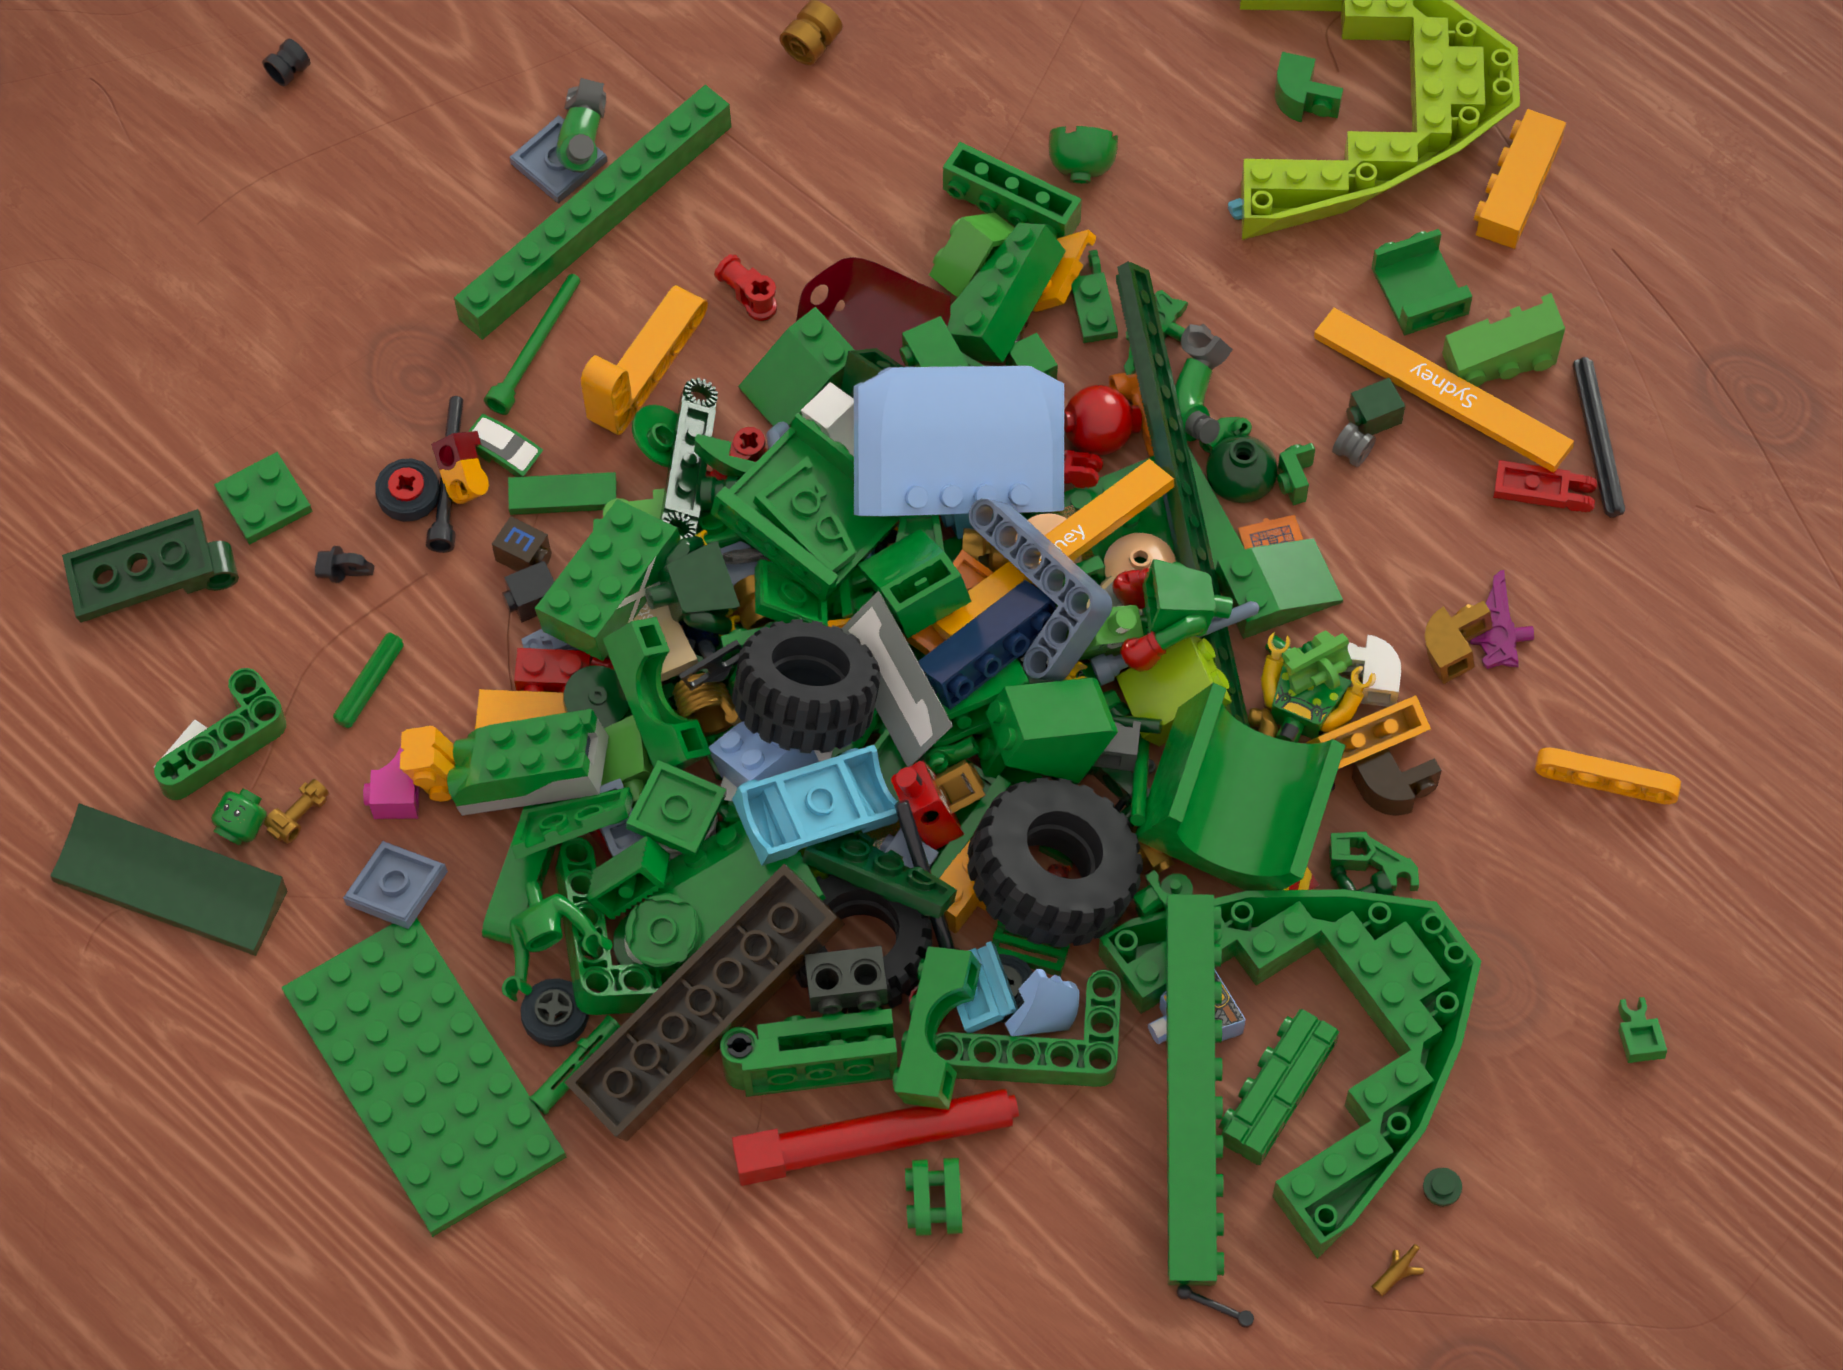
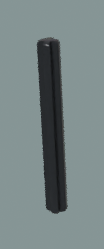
(1598, 437)

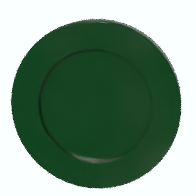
(598, 690)

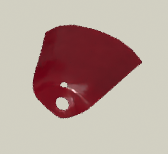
(877, 304)

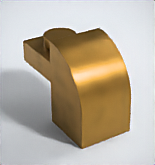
(1448, 637)

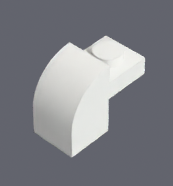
(1382, 660)

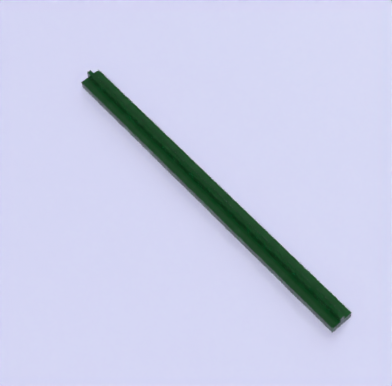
(1172, 452)

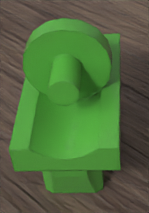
(1319, 665)

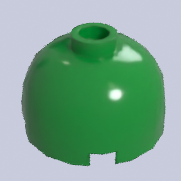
(1083, 152)

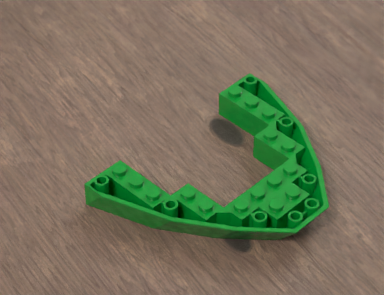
(1406, 973)

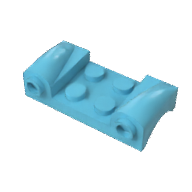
(815, 804)

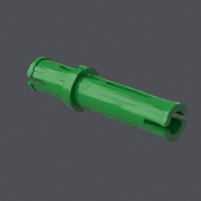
(545, 1096)

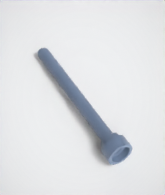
(1108, 666)

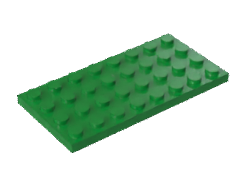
(423, 1074)

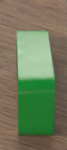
(216, 738)

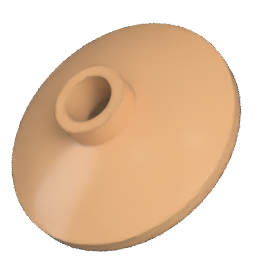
(1123, 551)

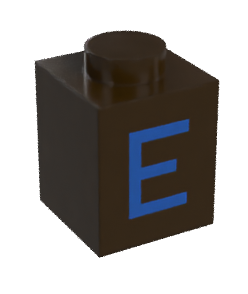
(521, 545)

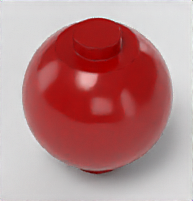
(1100, 420)

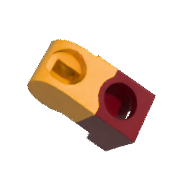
(460, 466)

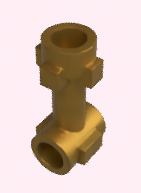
(284, 825)

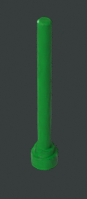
(501, 397)

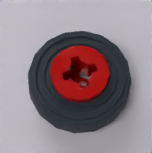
(403, 502)

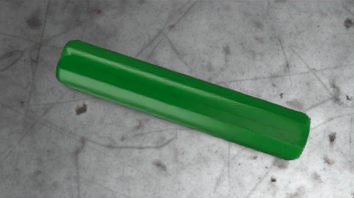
(368, 680)

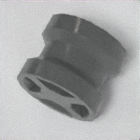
(1354, 444)

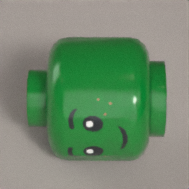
(238, 816)

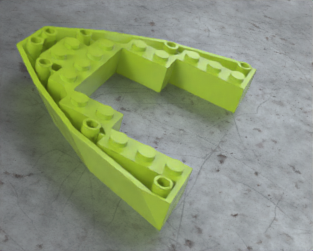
(1459, 90)

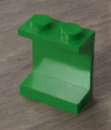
(1419, 282)

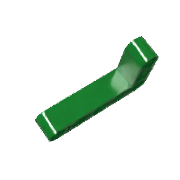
(598, 973)
(1044, 1050)

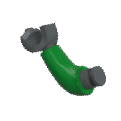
(578, 132)
(1192, 383)

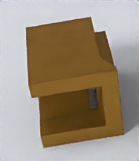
(961, 784)

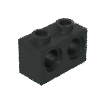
(844, 969)

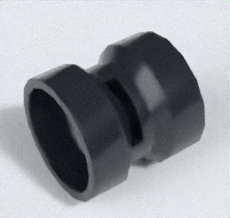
(286, 62)

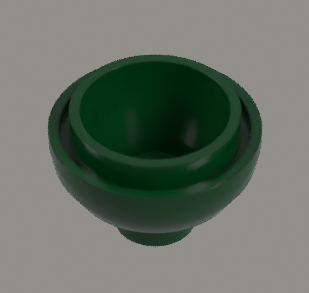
(1241, 479)

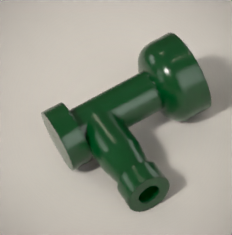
(1378, 882)

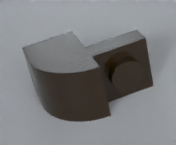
(1390, 789)

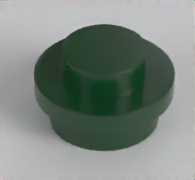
(1442, 1187)

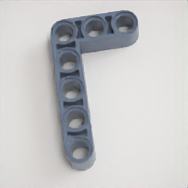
(1049, 577)

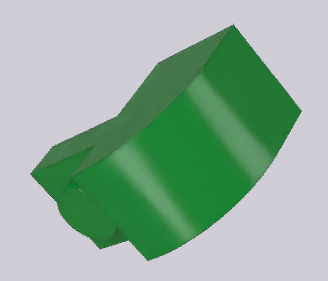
(1298, 93)

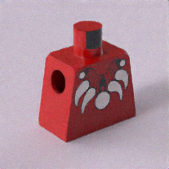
(920, 789)

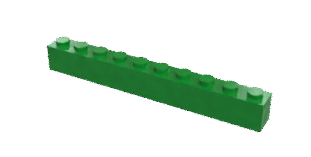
(593, 212)
(1191, 1090)

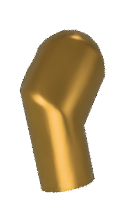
(1263, 720)

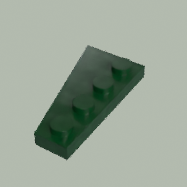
(867, 867)

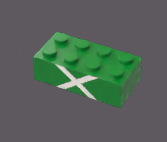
(607, 579)

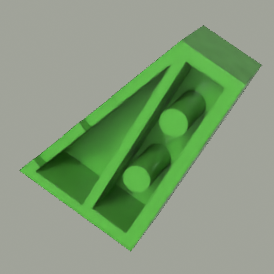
(1507, 347)

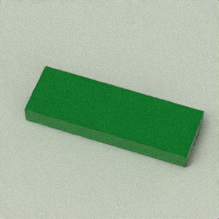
(561, 493)

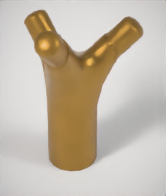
(1398, 1270)

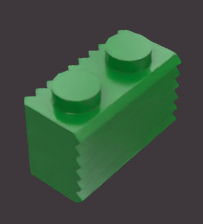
(628, 877)

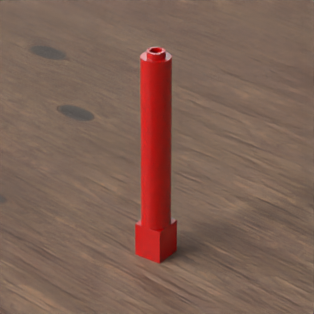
(770, 1155)

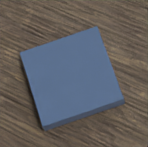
(540, 163)
(395, 884)

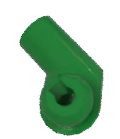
(1228, 427)
(946, 756)

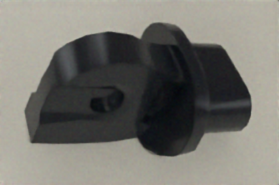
(337, 565)

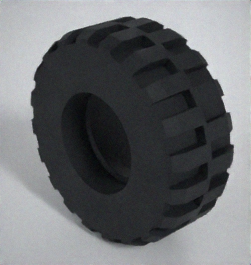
(1029, 896)

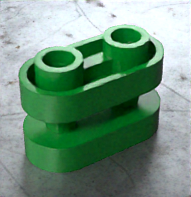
(919, 1180)

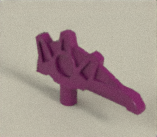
(1501, 640)

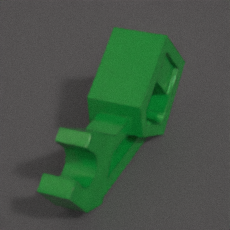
(1376, 855)

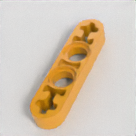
(1608, 775)

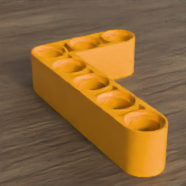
(618, 391)

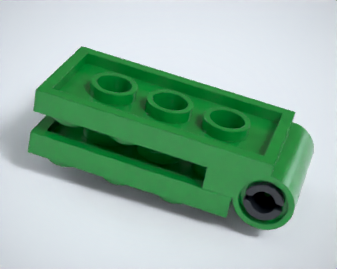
(811, 1052)

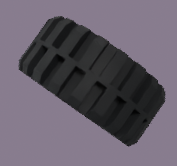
(806, 686)
(911, 930)

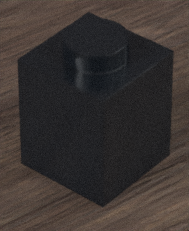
(527, 589)

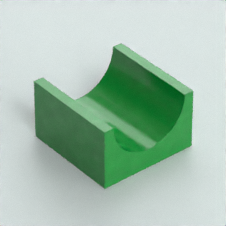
(1237, 797)

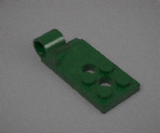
(176, 560)

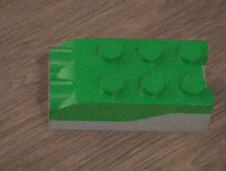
(528, 762)

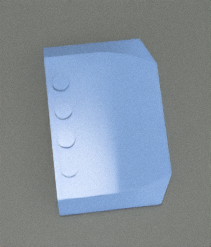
(957, 436)

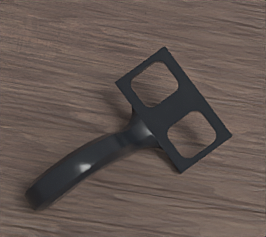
(713, 662)

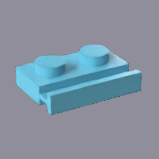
(992, 995)

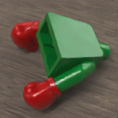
(1177, 607)

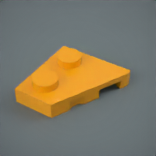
(1066, 271)

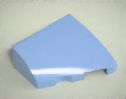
(1047, 1005)

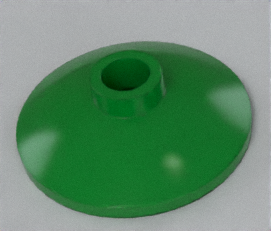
(654, 432)

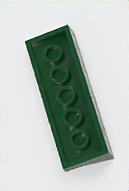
(169, 880)

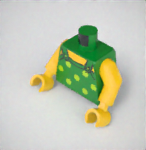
(1312, 710)

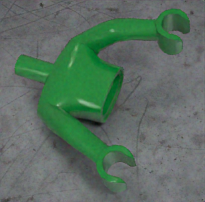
(540, 928)

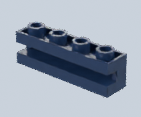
(987, 643)

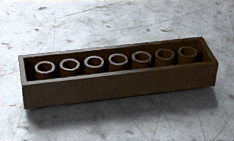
(702, 1001)

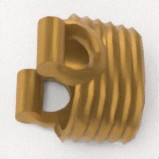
(708, 704)

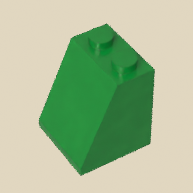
(1052, 726)

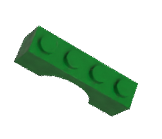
(638, 658)
(945, 982)

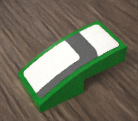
(505, 446)

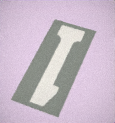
(904, 693)

